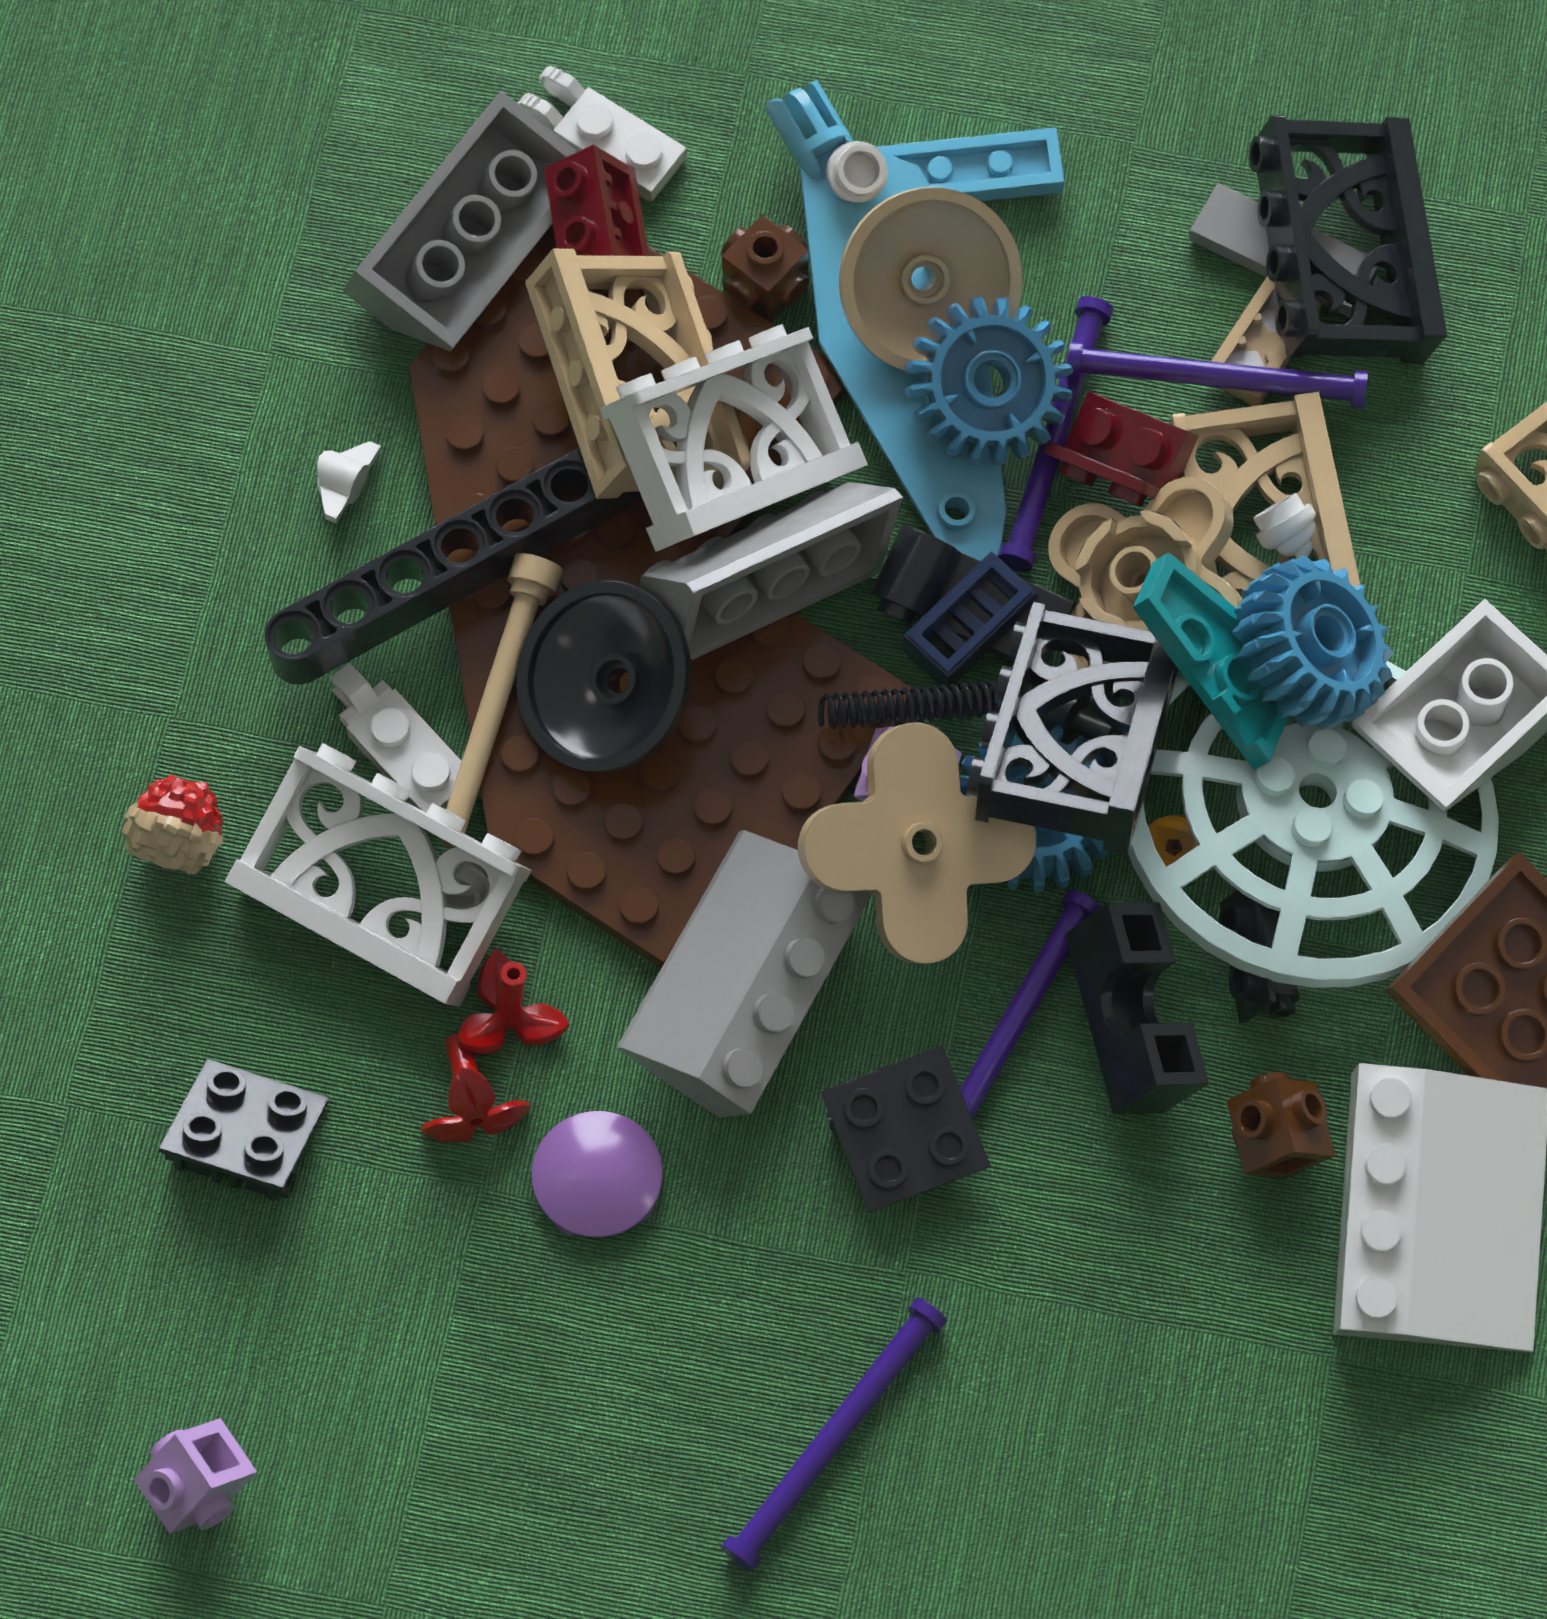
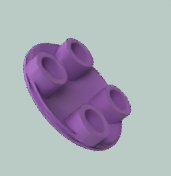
(597, 1174)

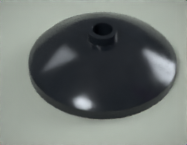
(574, 672)

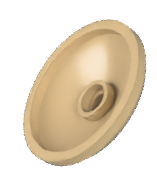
(931, 227)

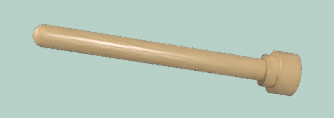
(532, 583)

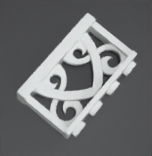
(693, 503)
(293, 883)

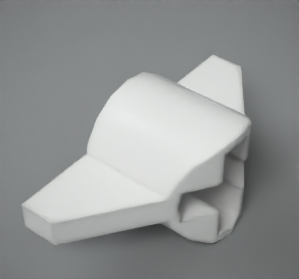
(343, 477)

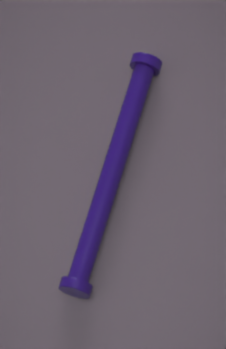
(1217, 374)
(1018, 552)
(1025, 1001)
(833, 1435)

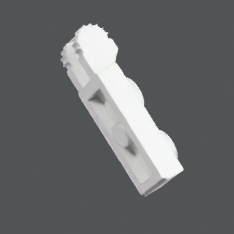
(609, 127)

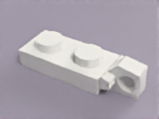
(396, 739)

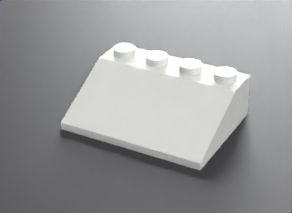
(1441, 1209)

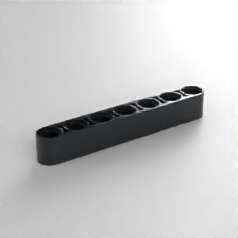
(441, 579)

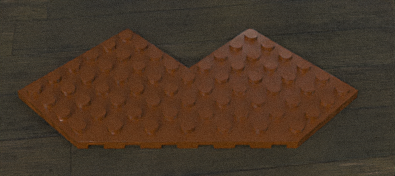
(749, 749)

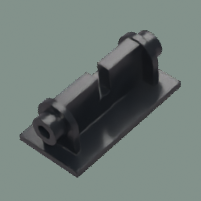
(1251, 991)

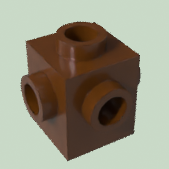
(765, 267)
(1280, 1126)

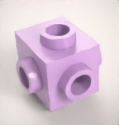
(183, 1480)

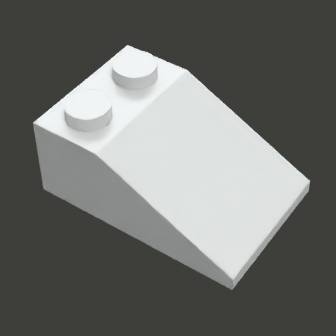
(1462, 708)

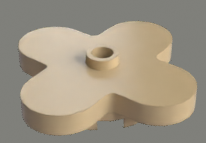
(1113, 553)
(871, 848)

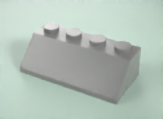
(463, 229)
(777, 564)
(741, 977)

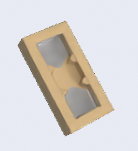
(1255, 340)

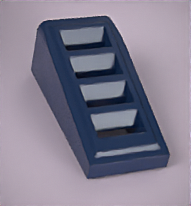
(966, 654)

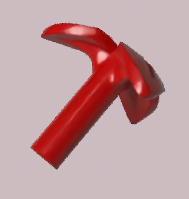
(502, 989)
(471, 1102)

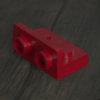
(595, 205)
(1123, 447)

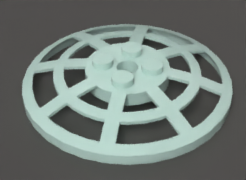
(1308, 842)

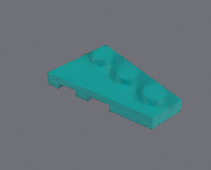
(1197, 635)

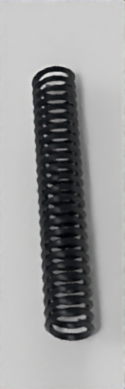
(910, 709)

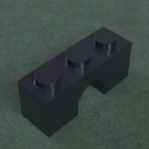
(1116, 965)

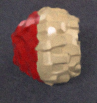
(174, 825)

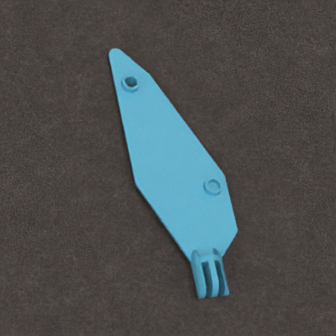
(876, 388)

